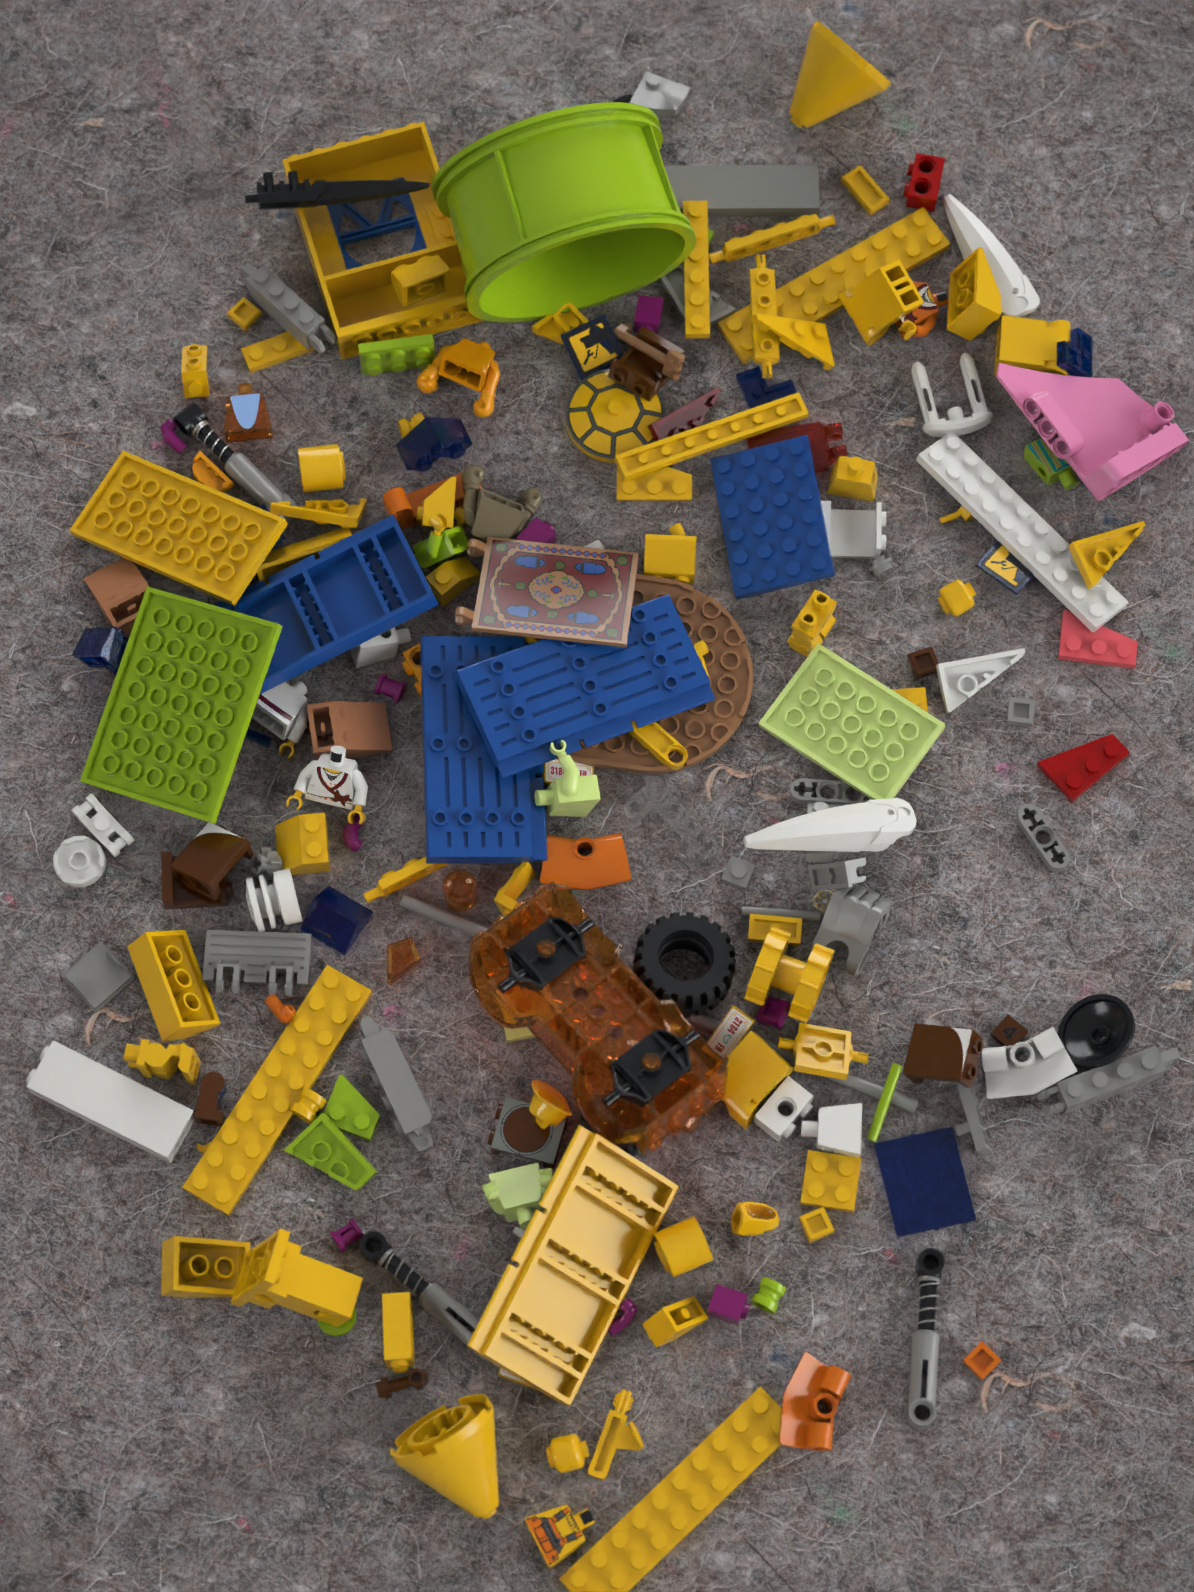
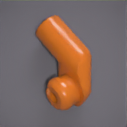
(282, 1012)

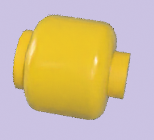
(956, 597)
(567, 1453)

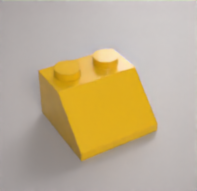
(420, 280)
(670, 557)
(304, 844)

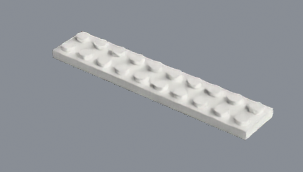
(1019, 529)

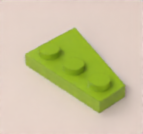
(331, 1152)

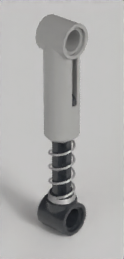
(194, 422)
(431, 1296)
(925, 1342)

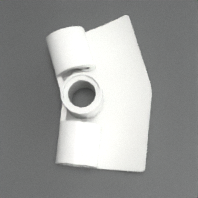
(1044, 1068)

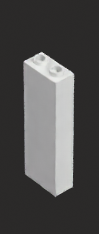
(110, 1101)

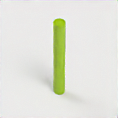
(884, 1102)

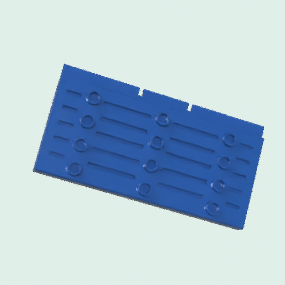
(339, 599)
(583, 689)
(467, 804)

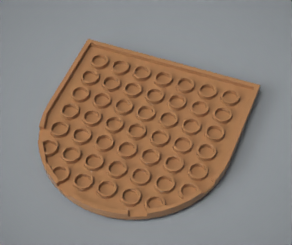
(730, 671)

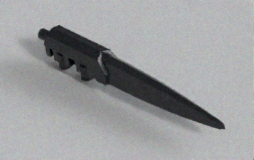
(321, 193)

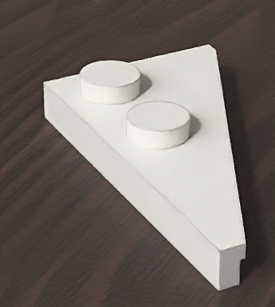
(967, 676)

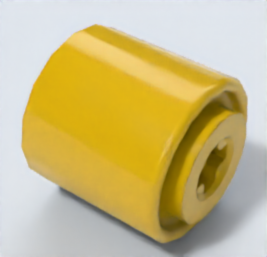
(321, 468)
(682, 1247)

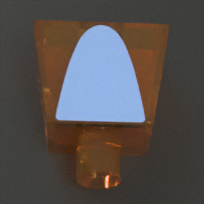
(246, 416)

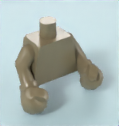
(492, 514)

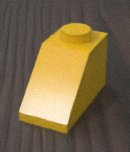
(439, 501)
(452, 579)
(674, 1321)

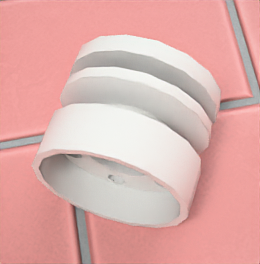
(273, 900)

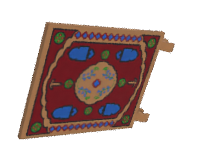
(552, 591)

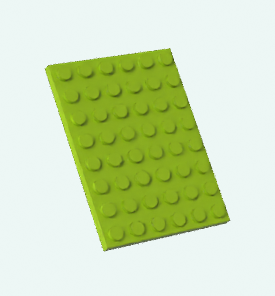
(181, 704)

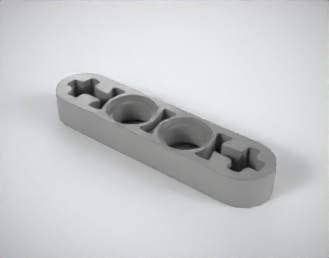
(839, 788)

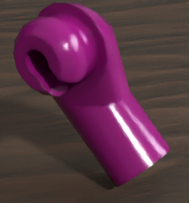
(170, 438)
(350, 834)
(625, 1319)

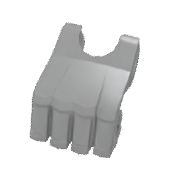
(852, 923)

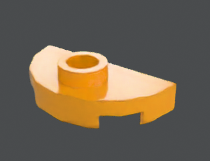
(209, 474)

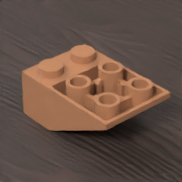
(118, 592)
(353, 725)

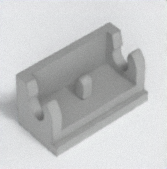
(835, 874)

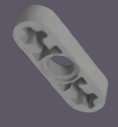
(1026, 826)

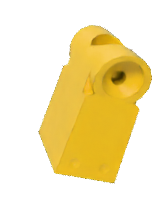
(880, 301)
(1030, 343)
(752, 1077)

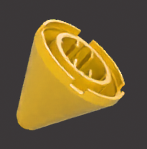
(831, 79)
(455, 1454)

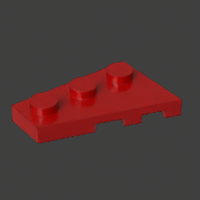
(1083, 766)

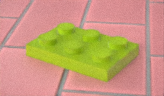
(396, 354)

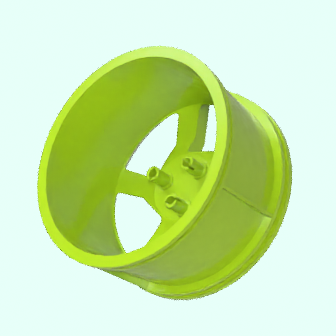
(563, 211)

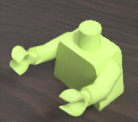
(572, 793)
(518, 1192)

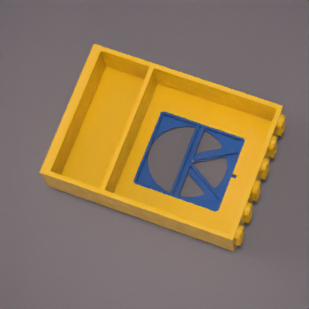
(360, 296)

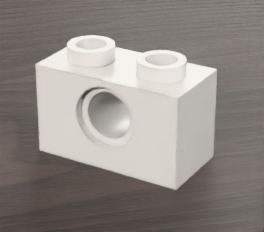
(789, 1095)

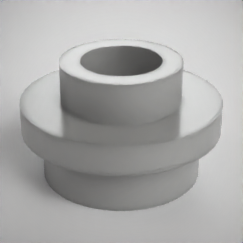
(880, 565)

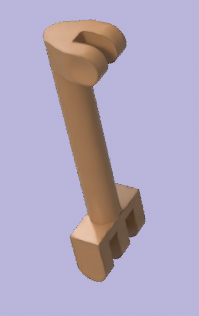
(670, 361)

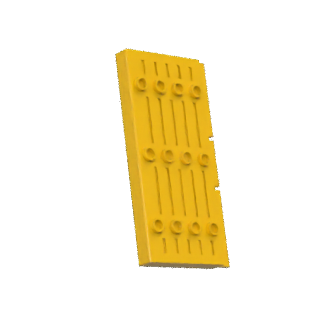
(573, 1266)

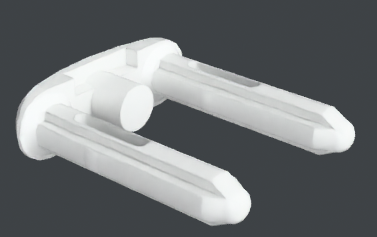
(957, 422)

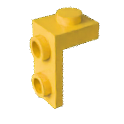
(195, 371)
(507, 895)

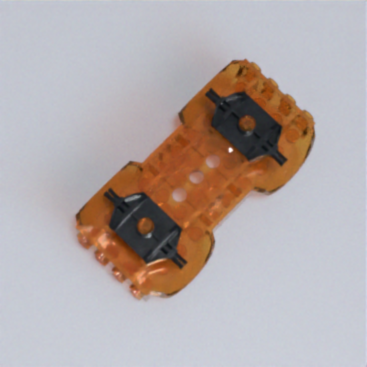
(625, 1086)

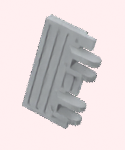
(256, 956)

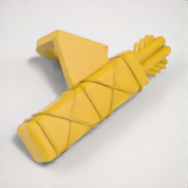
(615, 1436)

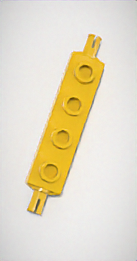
(770, 238)
(763, 302)
(394, 881)

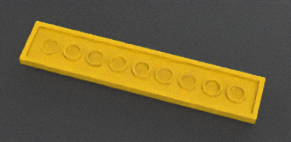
(815, 295)
(266, 1103)
(680, 1500)

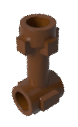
(416, 1379)

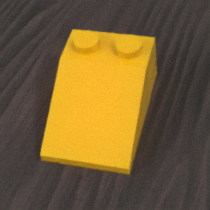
(972, 297)
(201, 1267)

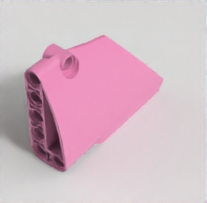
(1095, 425)

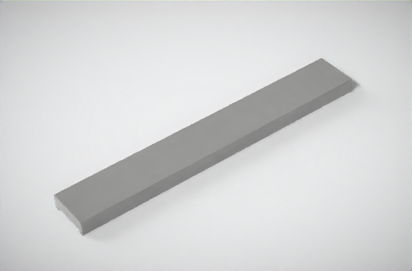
(748, 189)

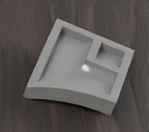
(660, 95)

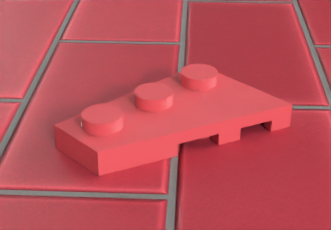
(1100, 647)

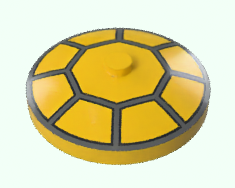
(609, 417)

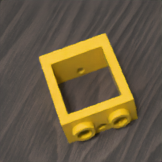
(398, 1331)

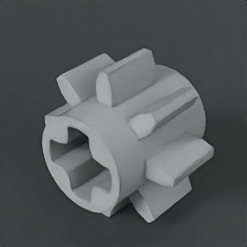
(266, 863)

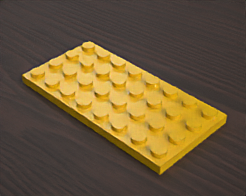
(178, 527)

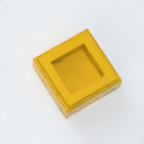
(244, 314)
(816, 1224)

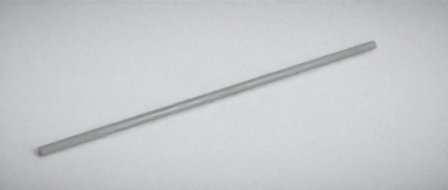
(701, 1021)

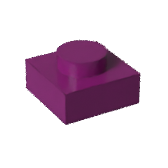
(773, 1012)

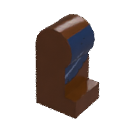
(209, 1098)

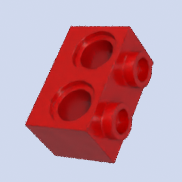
(923, 181)

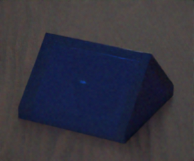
(335, 919)

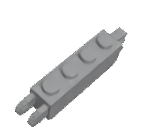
(287, 308)
(1109, 1080)
(398, 1084)

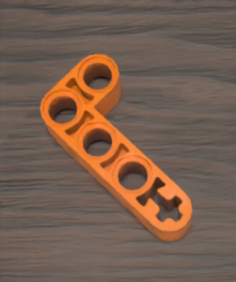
(405, 505)

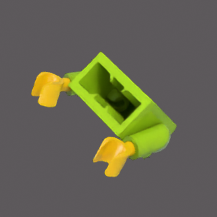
(442, 544)

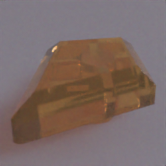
(401, 958)

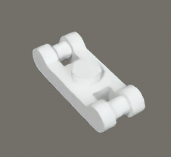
(102, 825)

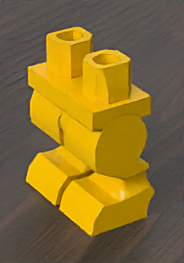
(812, 623)
(162, 1062)

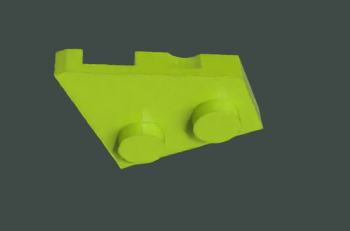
(351, 1111)

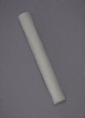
(806, 915)

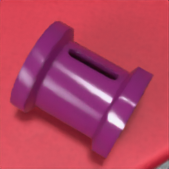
(390, 688)
(347, 1235)

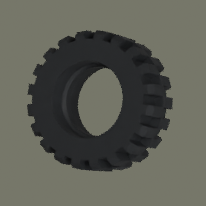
(690, 934)

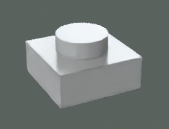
(1020, 712)
(738, 873)

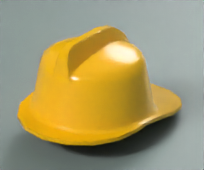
(548, 1105)

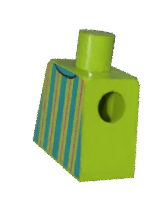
(1048, 465)

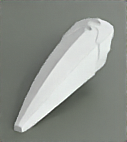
(1016, 291)
(840, 828)

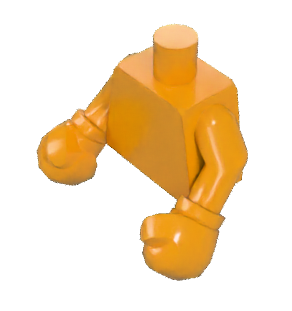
(468, 365)

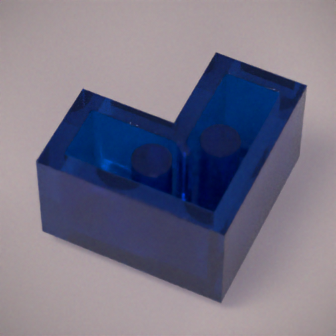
(431, 440)
(101, 648)

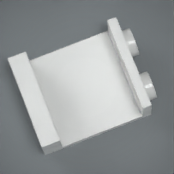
(855, 531)

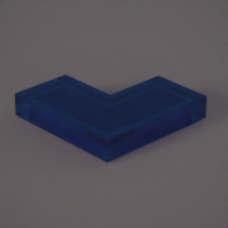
(1077, 357)
(757, 391)

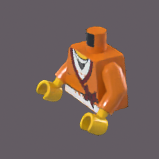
(924, 318)

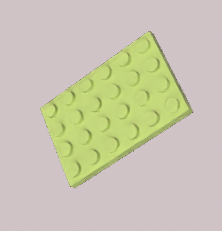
(851, 725)

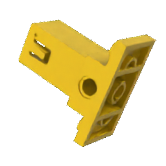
(282, 1276)

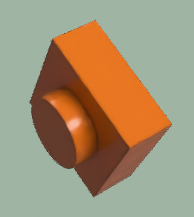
(981, 1360)

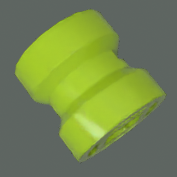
(768, 1295)

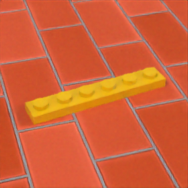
(697, 273)

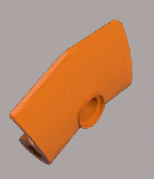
(601, 868)
(801, 1421)

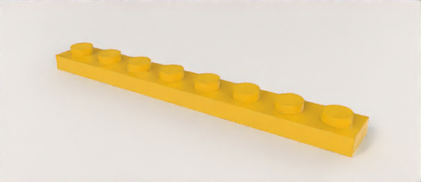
(711, 436)

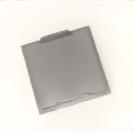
(98, 977)

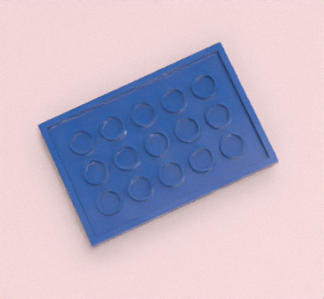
(772, 517)

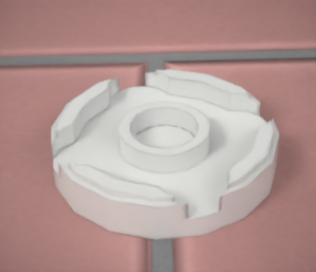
(79, 861)

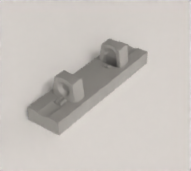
(975, 1123)

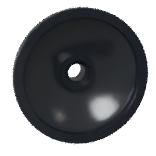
(1090, 1022)

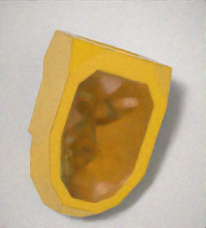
(753, 1219)

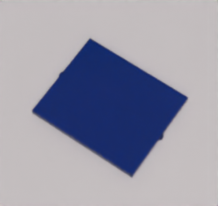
(924, 1182)

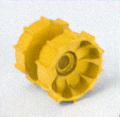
(789, 974)

